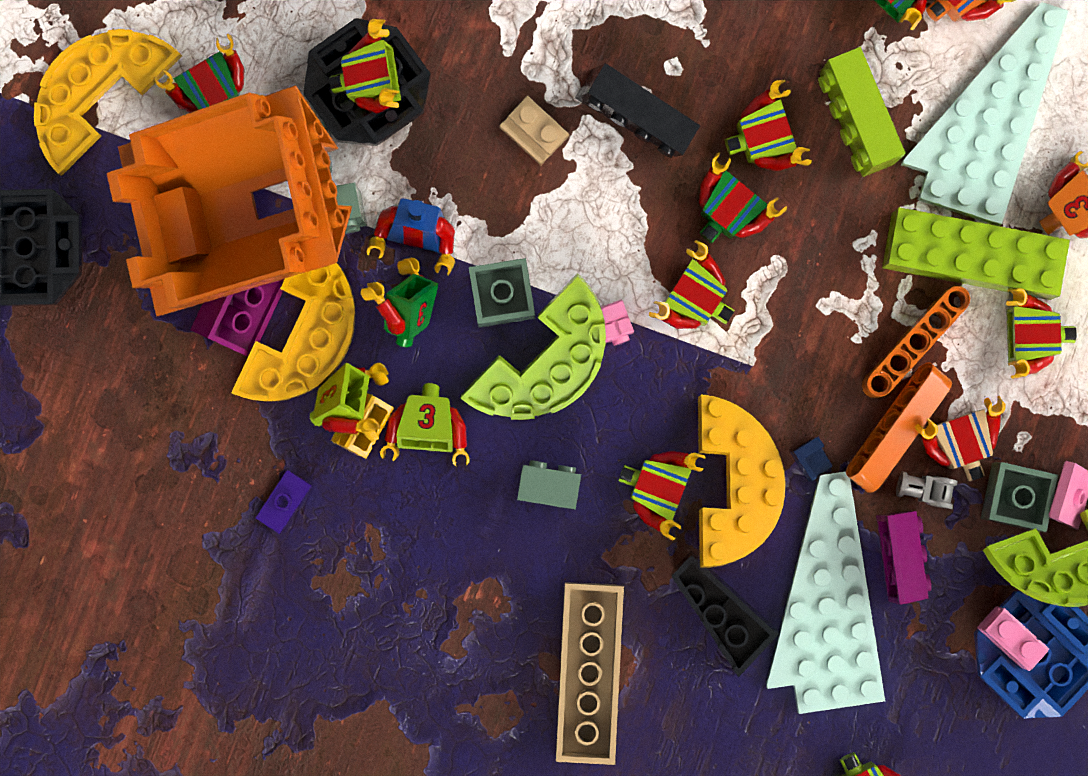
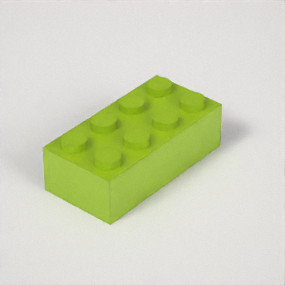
(860, 112)

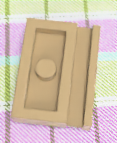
(534, 130)

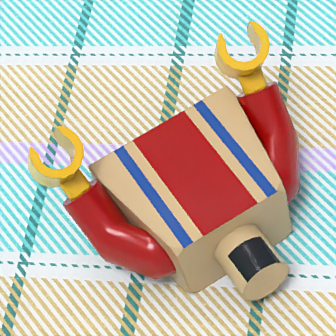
(964, 439)

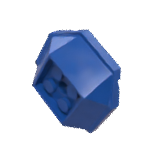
(1061, 673)

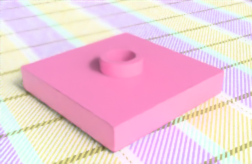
(1070, 495)

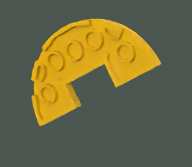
(82, 77)
(314, 345)
(752, 478)

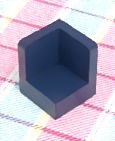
(811, 458)

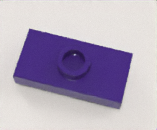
(283, 501)

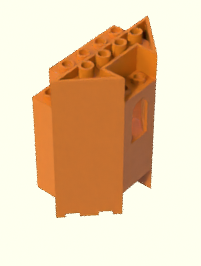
(197, 204)

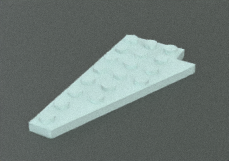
(982, 137)
(827, 623)

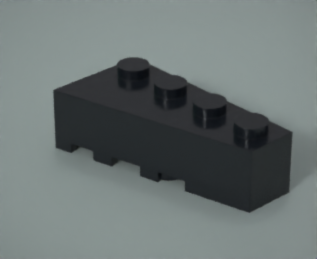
(637, 110)
(725, 614)

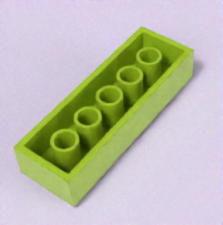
(975, 253)

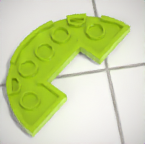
(558, 372)
(1047, 577)

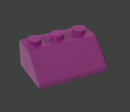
(239, 317)
(903, 557)

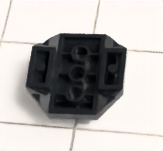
(343, 116)
(56, 253)

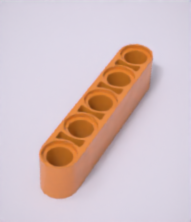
(928, 336)
(897, 427)

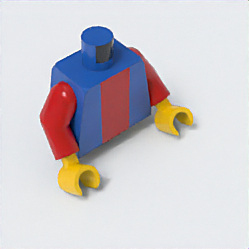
(416, 226)

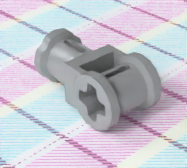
(932, 490)

